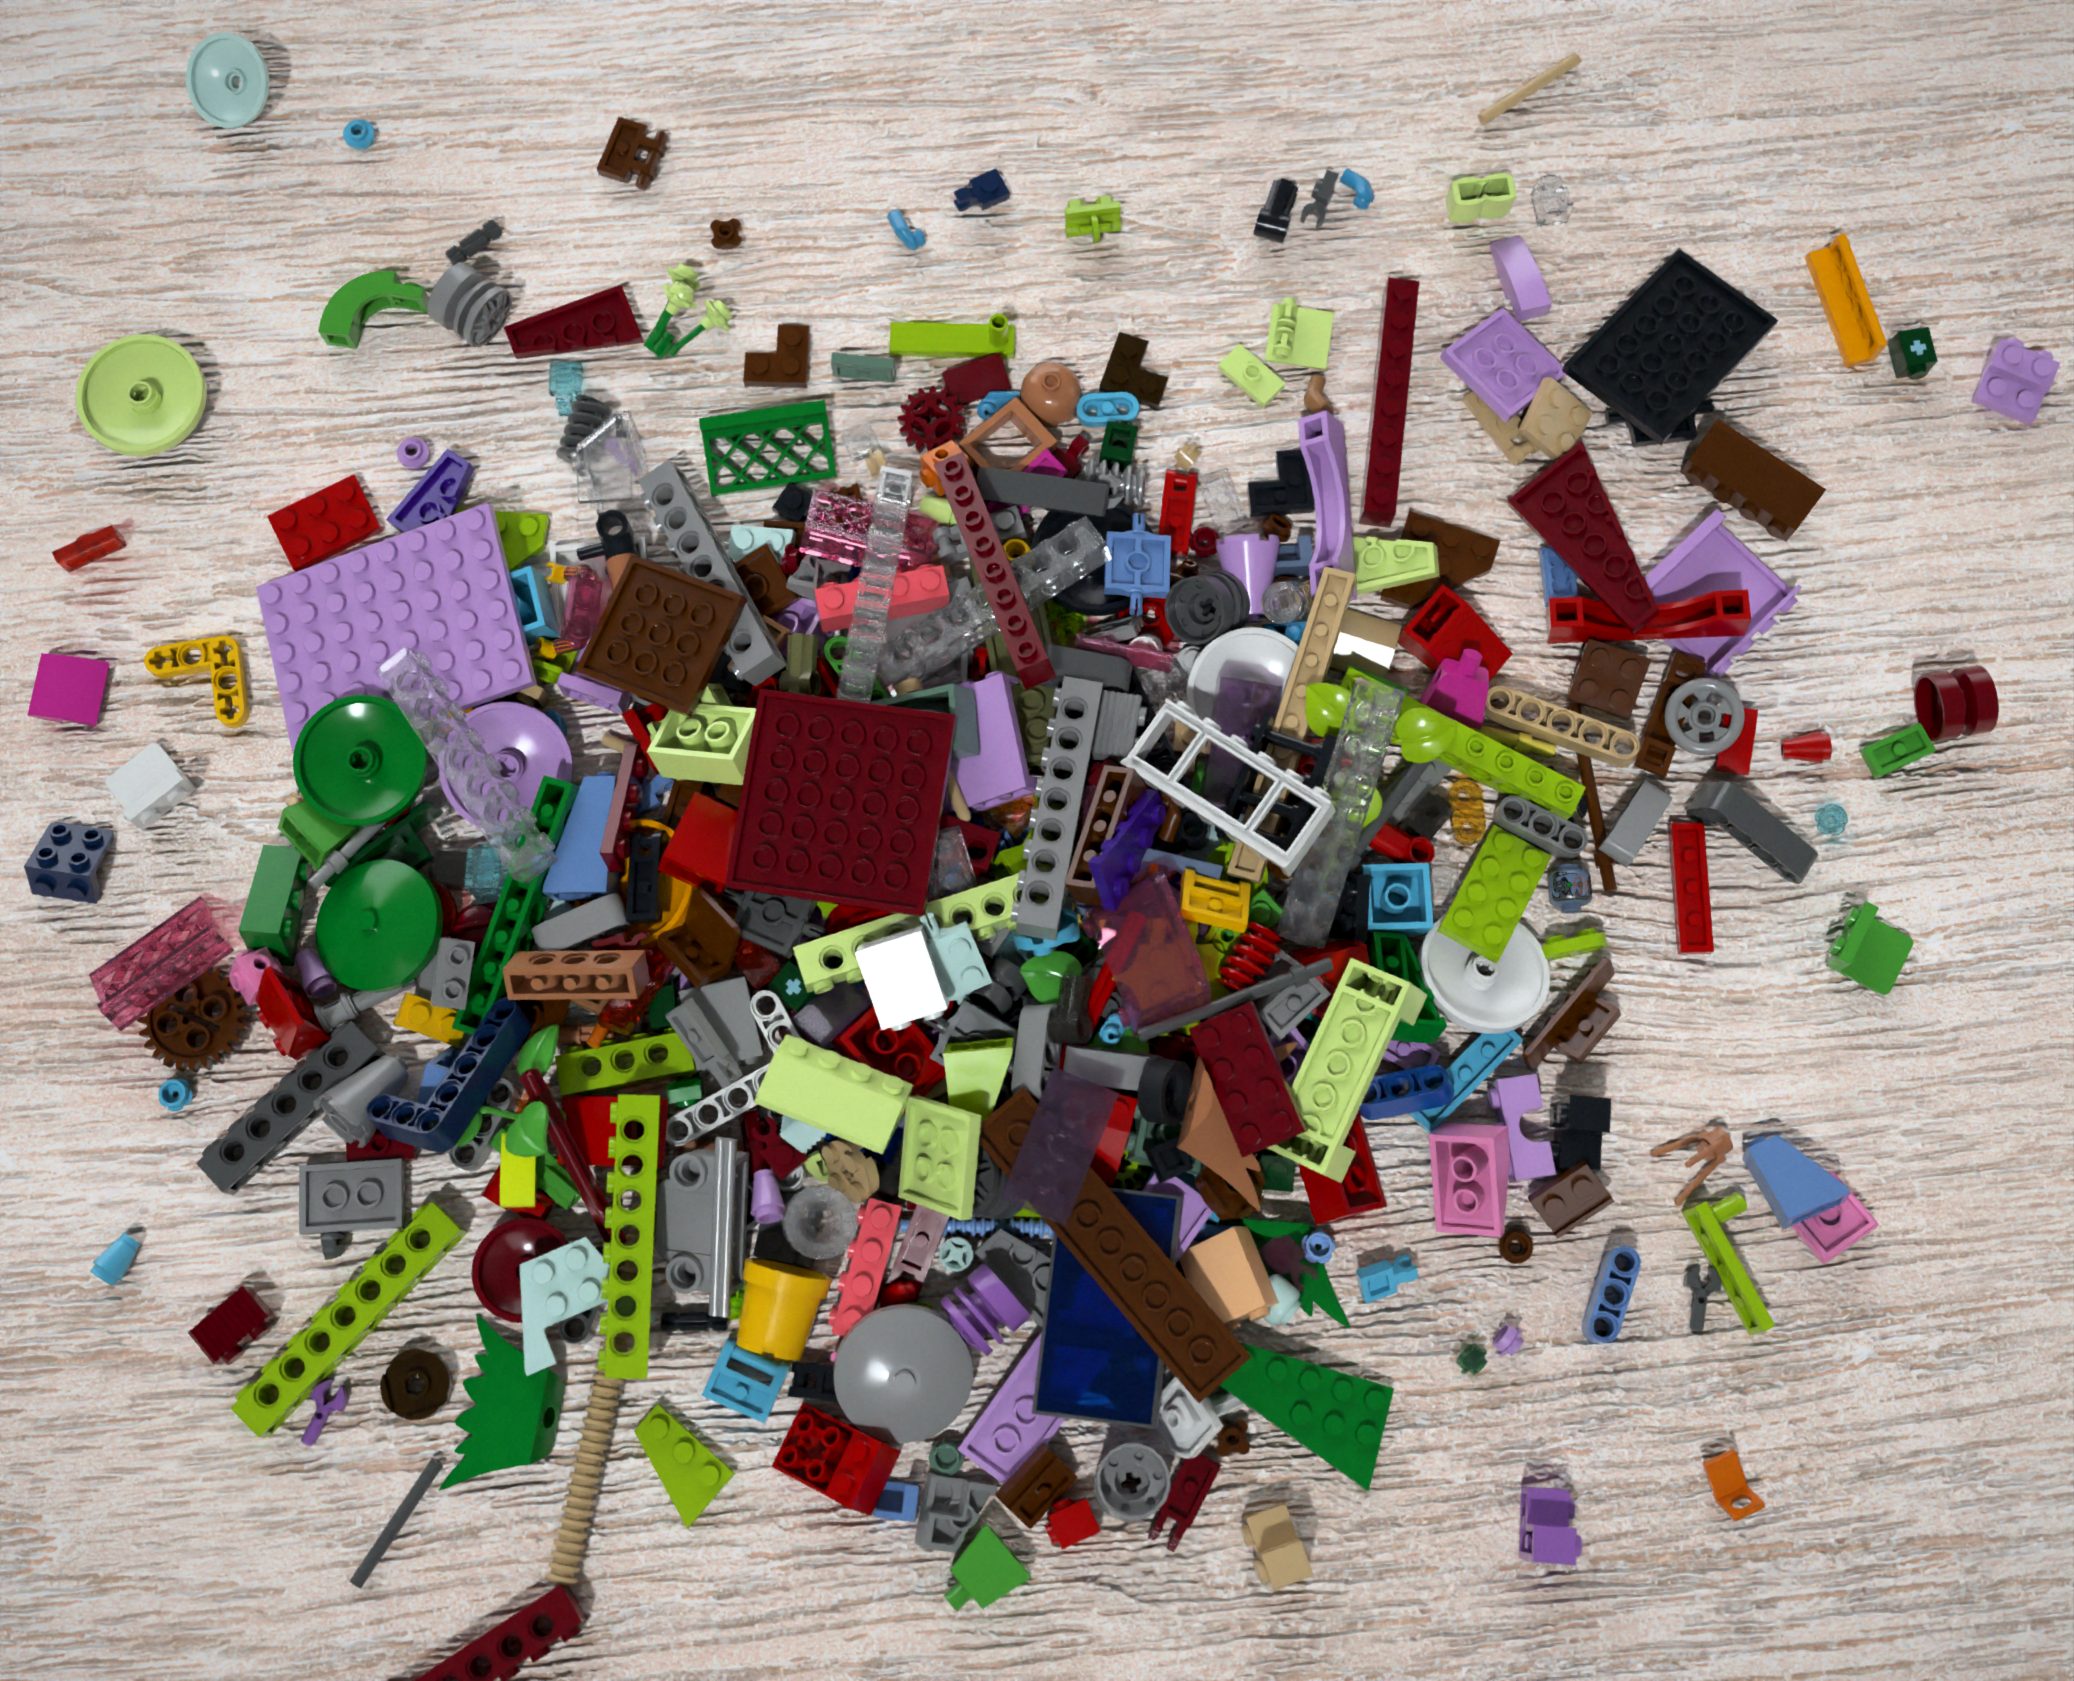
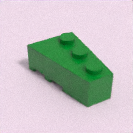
(276, 902)

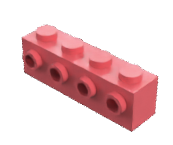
(912, 595)
(869, 1264)

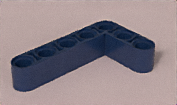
(463, 1088)

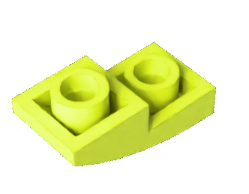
(517, 1179)

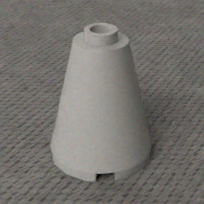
(348, 1100)

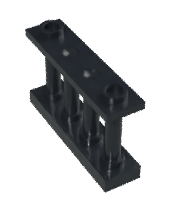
(1297, 814)

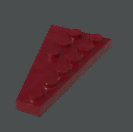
(1580, 526)

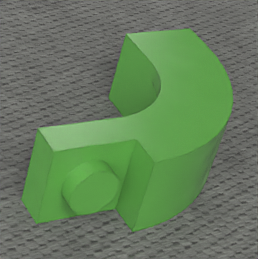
(362, 298)

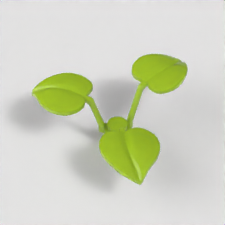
(1420, 730)

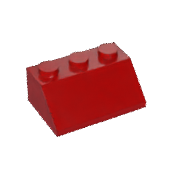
(1359, 1190)

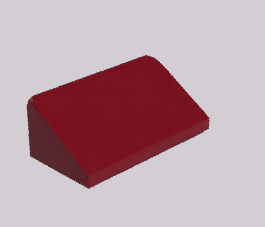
(976, 379)

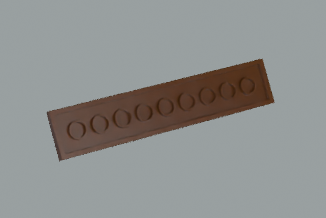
(1129, 1267)

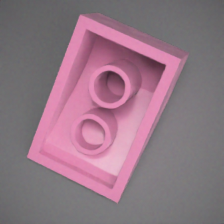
(1470, 1178)

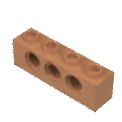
(576, 975)

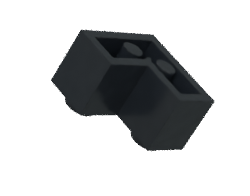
(1579, 1130)

